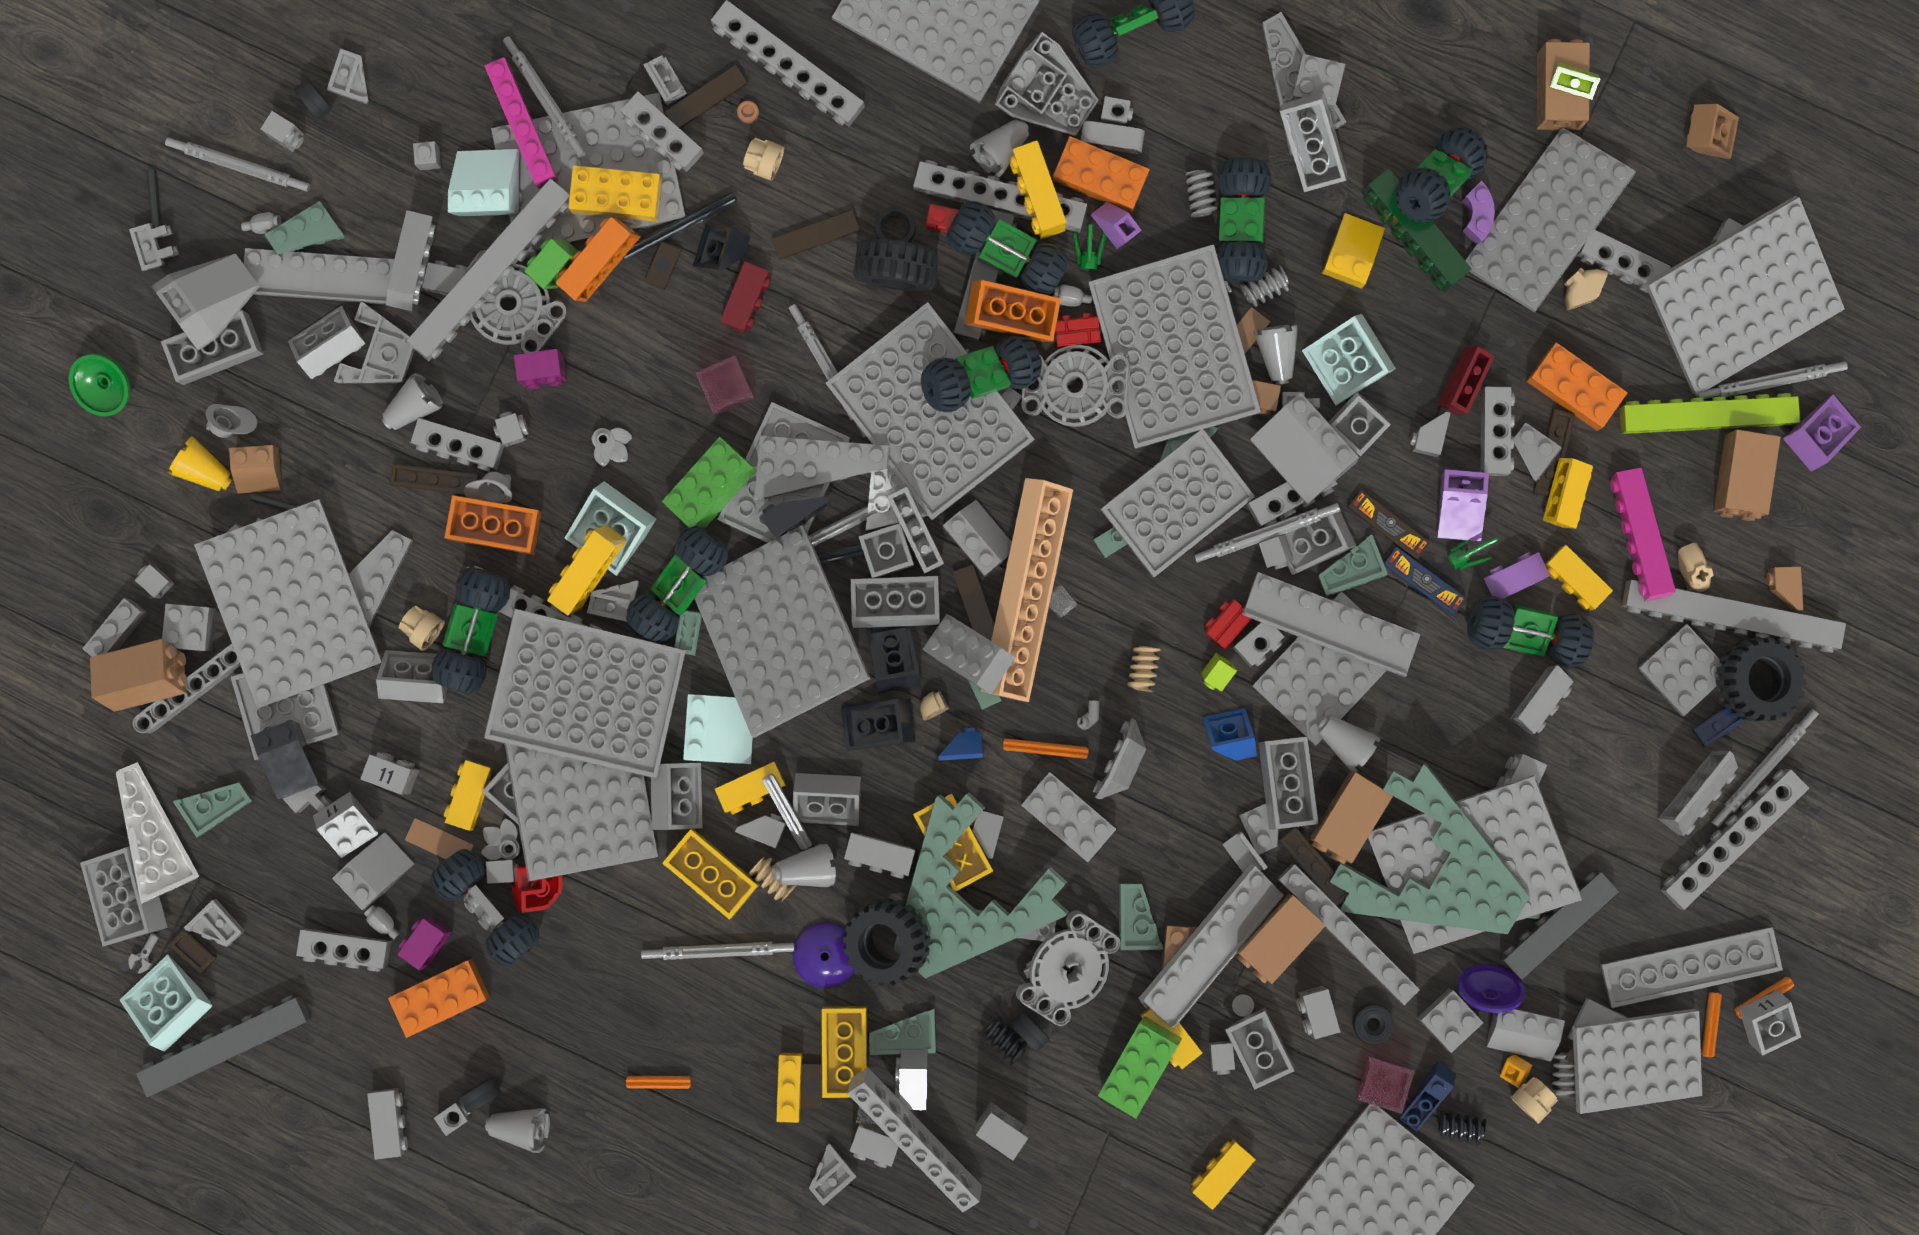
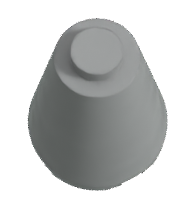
(996, 147)
(1278, 351)
(411, 403)
(1348, 741)
(807, 868)
(520, 1128)

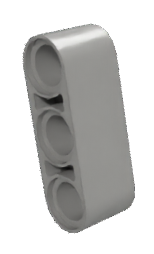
(1113, 137)

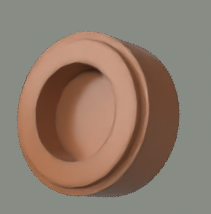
(748, 112)

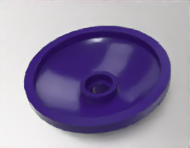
(807, 956)
(1491, 988)

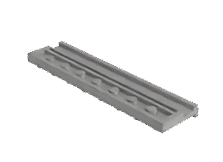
(319, 275)
(1331, 624)
(1211, 946)

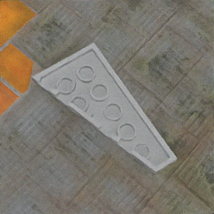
(377, 571)

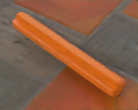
(1045, 748)

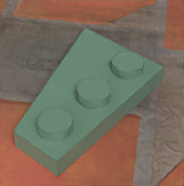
(212, 807)

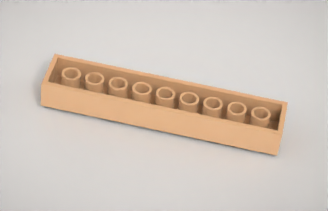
(1029, 582)

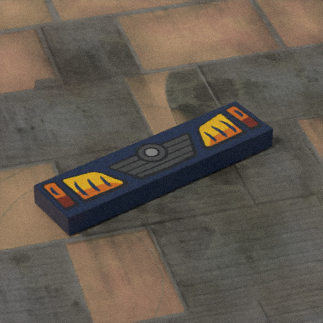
(1424, 581)

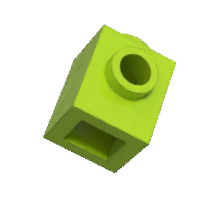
(1218, 672)

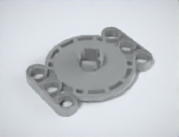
(524, 317)
(1096, 388)
(1068, 948)

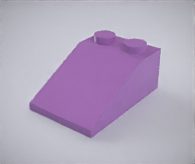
(1822, 433)

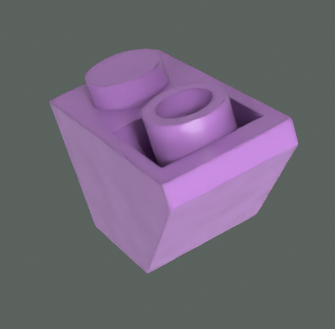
(1116, 224)

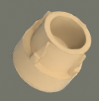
(763, 158)
(421, 627)
(1535, 1099)

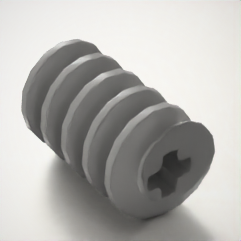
(1200, 192)
(1265, 286)
(1566, 1078)

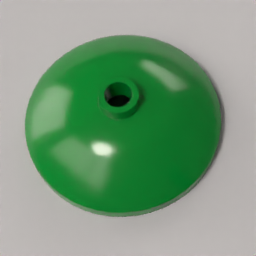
(91, 388)

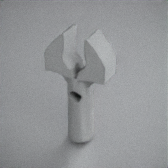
(144, 955)

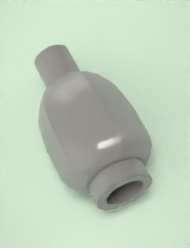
(262, 223)
(1071, 295)
(381, 921)

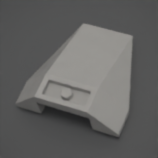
(1046, 89)
(206, 296)
(1125, 764)

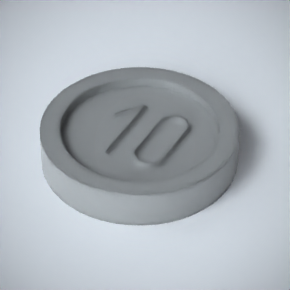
(1242, 1005)

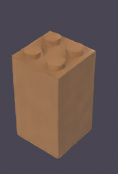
(1555, 106)
(1746, 475)
(138, 675)
(1350, 818)
(1280, 939)

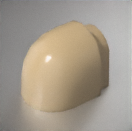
(933, 705)

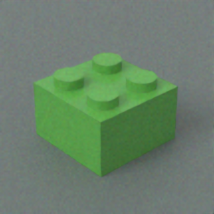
(552, 259)

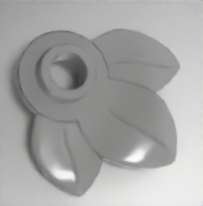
(613, 447)
(498, 839)

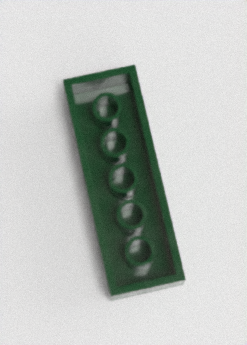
(1420, 239)

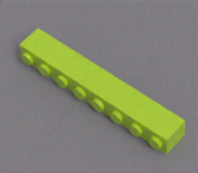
(1709, 414)

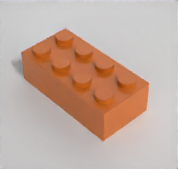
(1100, 174)
(597, 259)
(1012, 311)
(1576, 386)
(493, 525)
(439, 998)

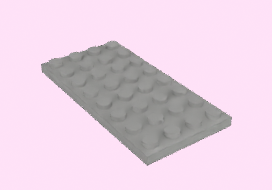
(1549, 219)

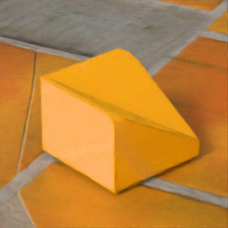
(1516, 1070)

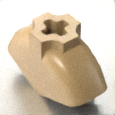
(1584, 287)
(1694, 568)

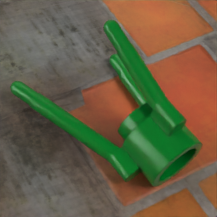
(1089, 259)
(1459, 558)

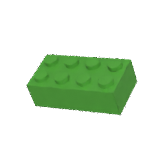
(709, 485)
(1140, 1067)

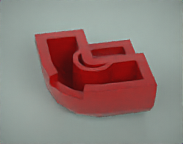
(535, 894)

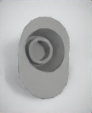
(229, 420)
(491, 488)

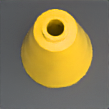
(200, 467)

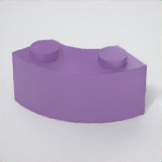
(1480, 213)
(1516, 576)

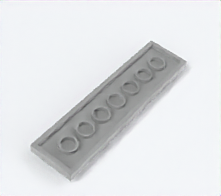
(1691, 967)

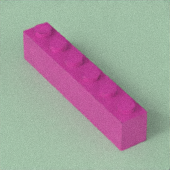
(520, 122)
(1642, 535)

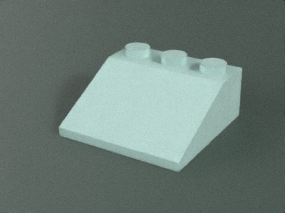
(485, 183)
(1348, 359)
(613, 509)
(716, 731)
(165, 1004)

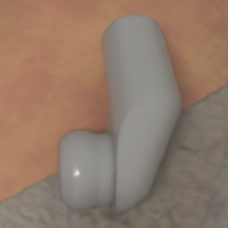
(1091, 717)

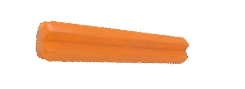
(1783, 986)
(1711, 1024)
(669, 1082)

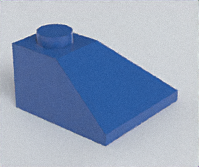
(1231, 734)
(964, 746)

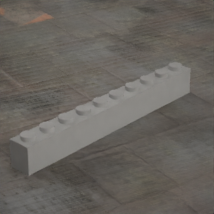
(489, 270)
(1739, 616)

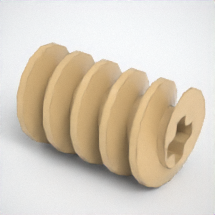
(1143, 668)
(764, 872)

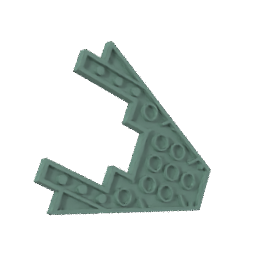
(1470, 889)
(953, 924)

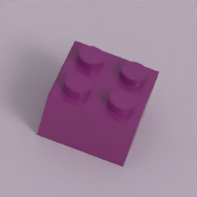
(540, 368)
(424, 943)

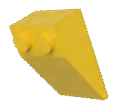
(1353, 251)

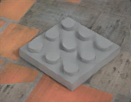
(1682, 670)

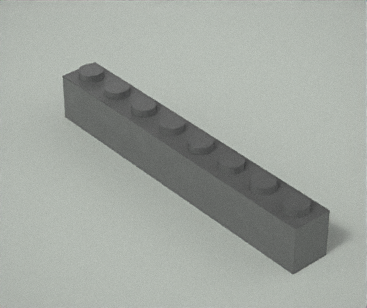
(223, 1046)

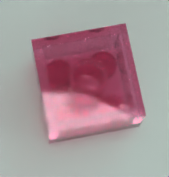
(724, 385)
(1385, 1084)

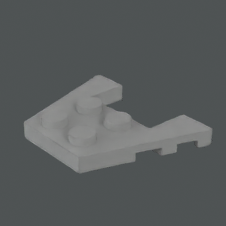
(387, 354)

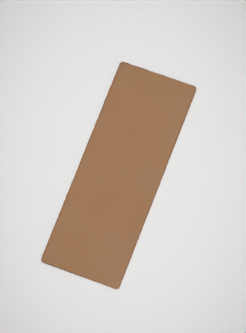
(1251, 321)
(435, 840)

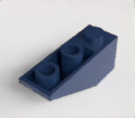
(1428, 1096)

